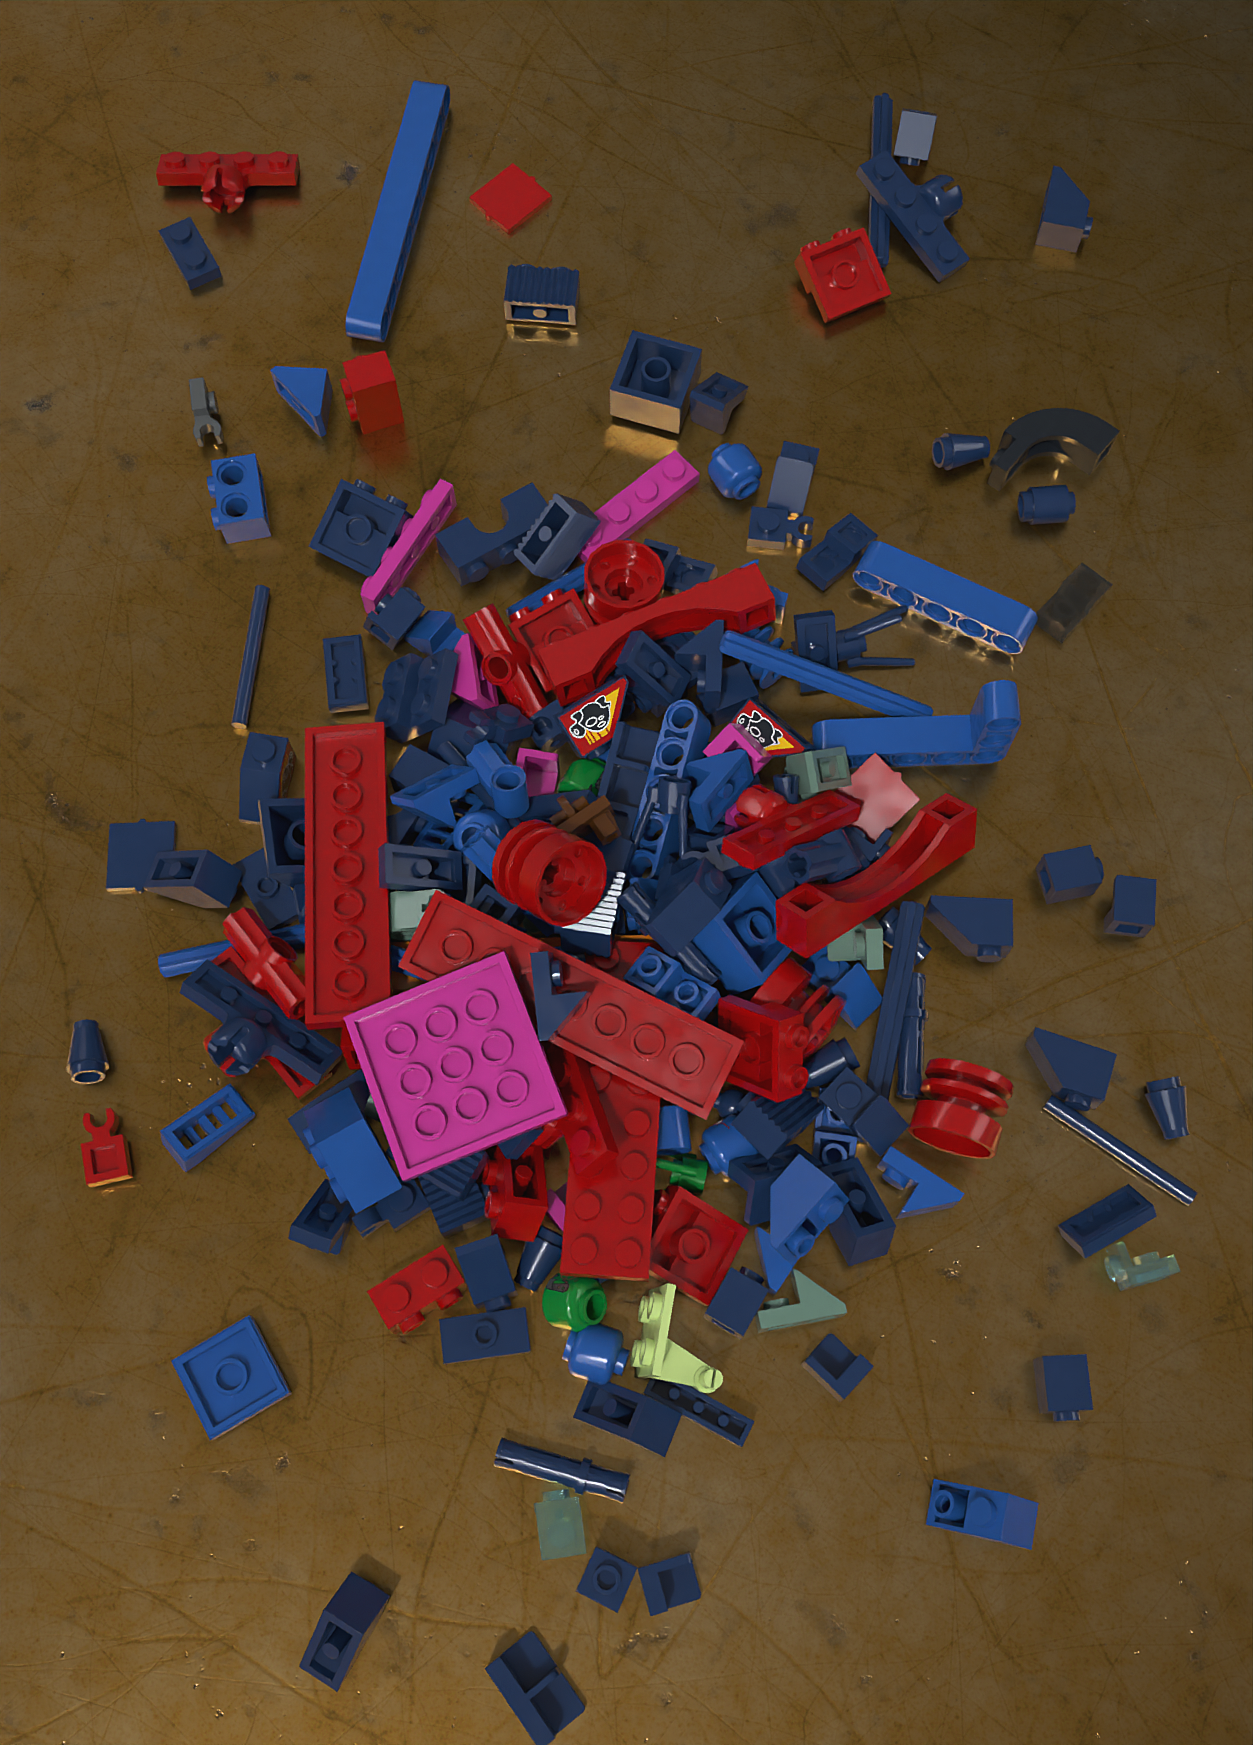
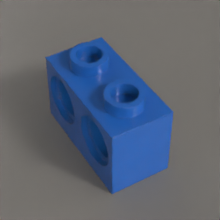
(244, 497)

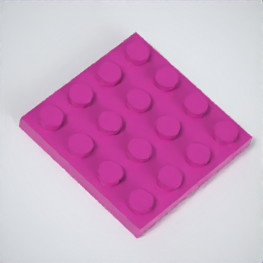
(455, 1066)

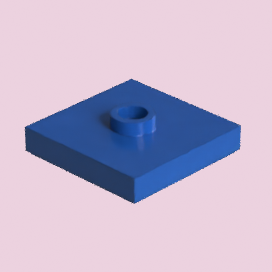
(231, 1377)

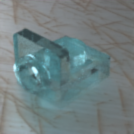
(1147, 1267)
(560, 1525)

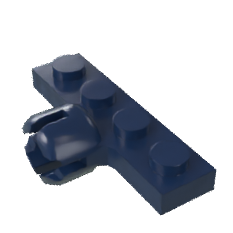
(918, 212)
(256, 1027)

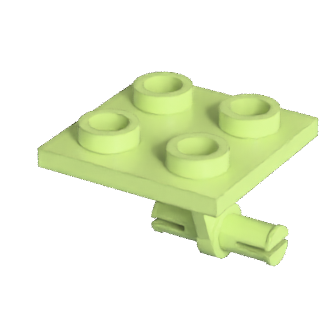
(660, 1357)

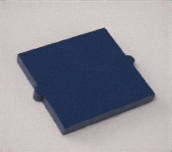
(133, 850)

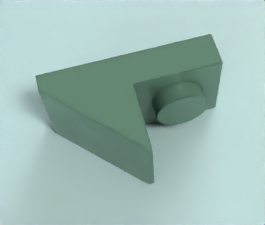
(820, 769)
(860, 943)
(811, 1306)

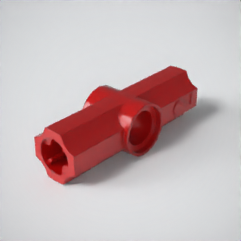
(499, 647)
(268, 961)

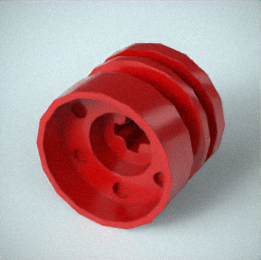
(621, 579)
(549, 872)
(788, 988)
(961, 1108)

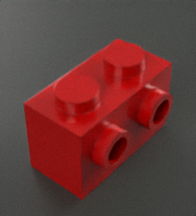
(371, 392)
(516, 1194)
(418, 1290)

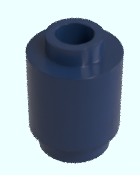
(1046, 504)

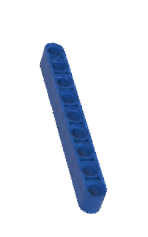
(398, 212)

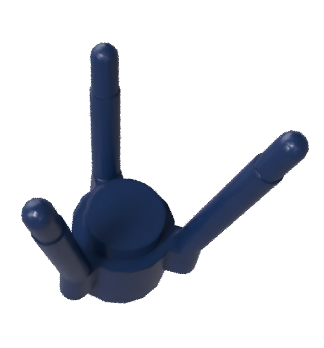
(852, 641)
(673, 799)

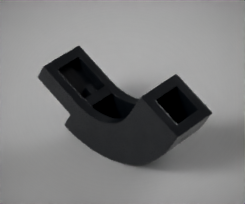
(1056, 433)

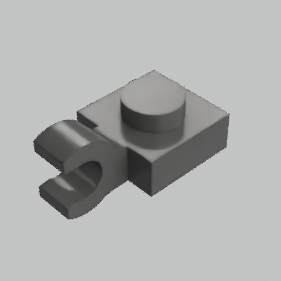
(203, 406)

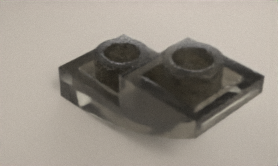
(1072, 602)

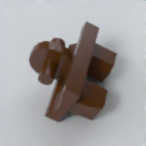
(582, 819)

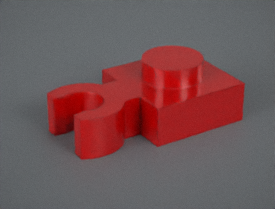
(107, 1156)

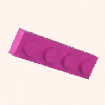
(641, 501)
(414, 540)

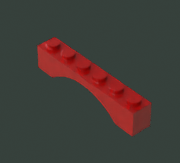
(586, 659)
(821, 913)

